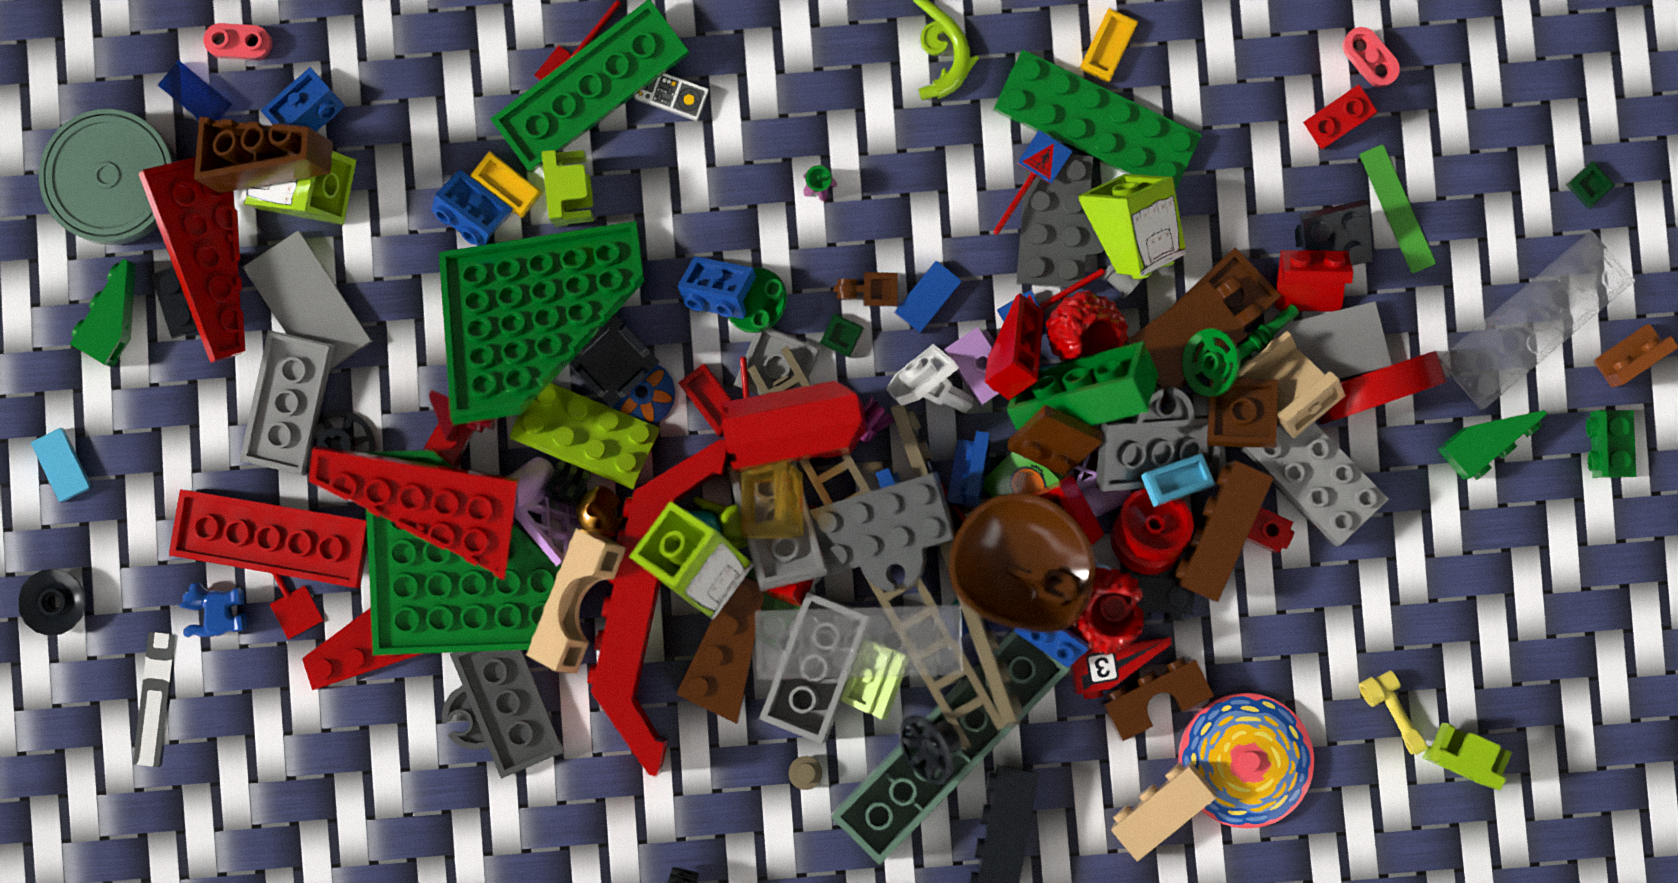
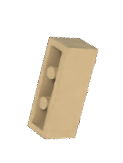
(1162, 810)

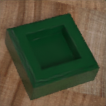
(1590, 184)
(841, 335)

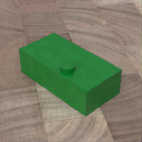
(1091, 387)

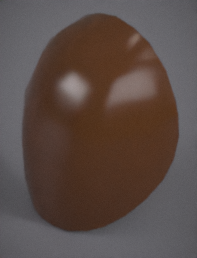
(1023, 564)

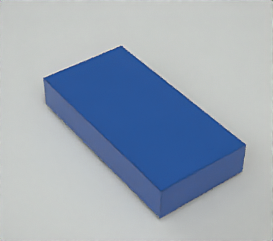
(928, 296)

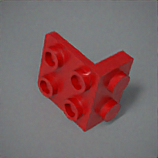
(1313, 279)

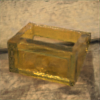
(787, 502)

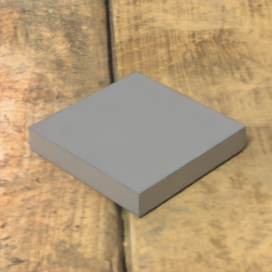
(769, 360)

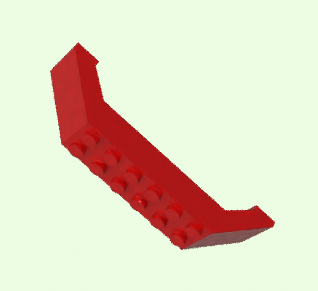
(633, 606)

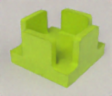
(567, 187)
(1469, 756)

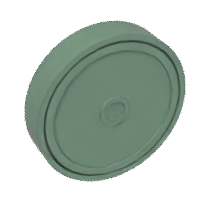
(94, 178)

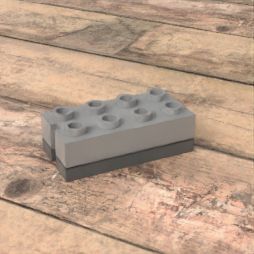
(1319, 481)

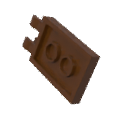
(1172, 330)

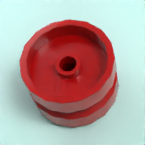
(1150, 536)

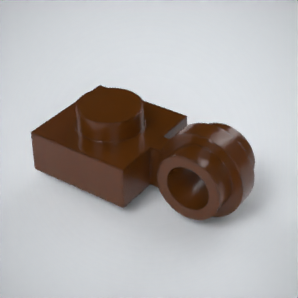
(878, 289)

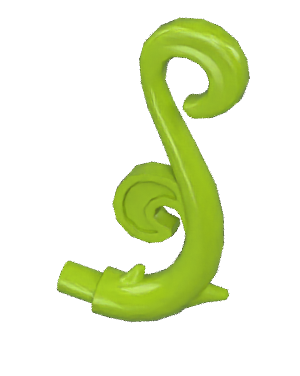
(962, 62)

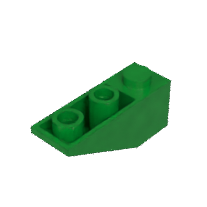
(109, 322)
(1477, 445)

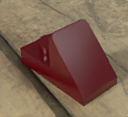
(442, 410)

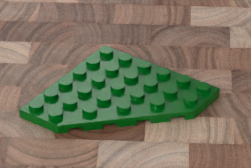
(527, 310)
(440, 602)

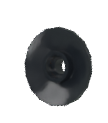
(36, 606)

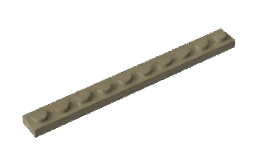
(984, 640)

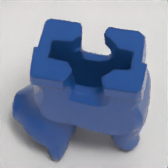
(217, 613)

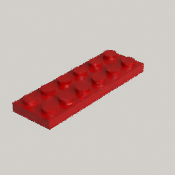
(269, 538)

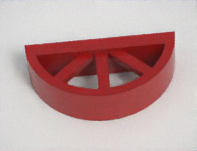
(1387, 385)

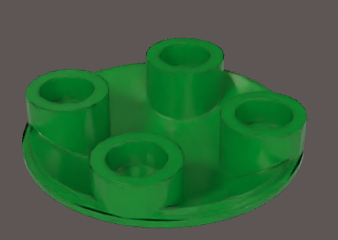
(763, 303)

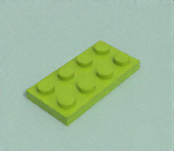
(586, 434)

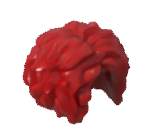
(1085, 326)
(1111, 615)

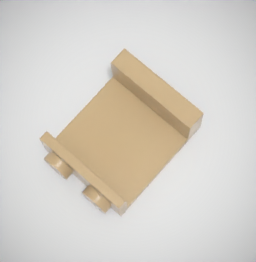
(1302, 389)

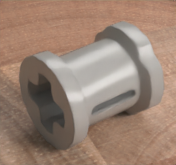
(1123, 283)

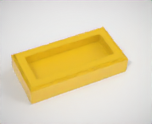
(1108, 45)
(506, 184)

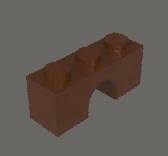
(1129, 707)

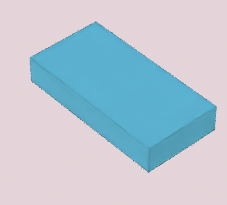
(61, 465)
(1177, 480)

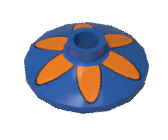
(656, 403)

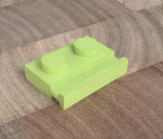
(872, 694)

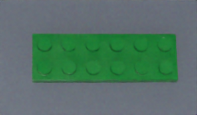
(590, 85)
(1095, 120)

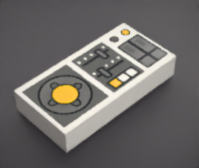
(675, 96)

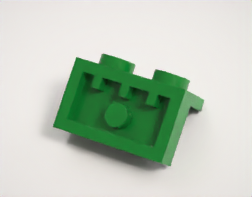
(1611, 444)

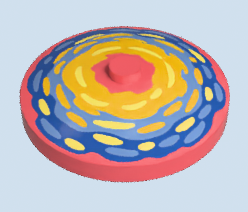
(1251, 756)

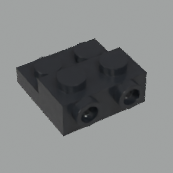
(173, 303)
(1163, 593)

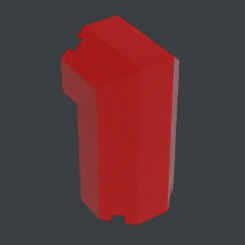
(793, 425)

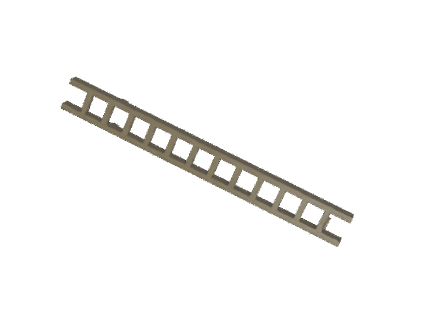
(884, 598)

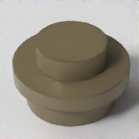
(805, 772)

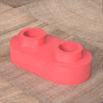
(236, 41)
(1373, 55)

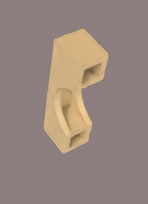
(559, 637)

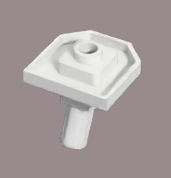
(928, 378)

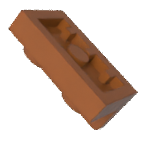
(1633, 355)

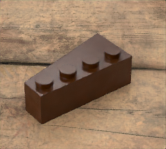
(255, 154)
(1223, 530)
(724, 657)

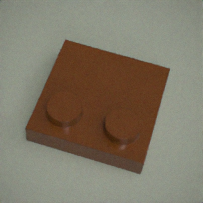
(1244, 414)
(1055, 440)

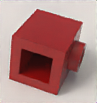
(1271, 531)

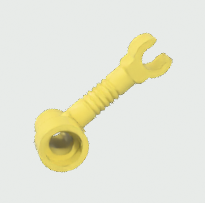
(1382, 690)

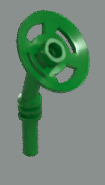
(1221, 361)

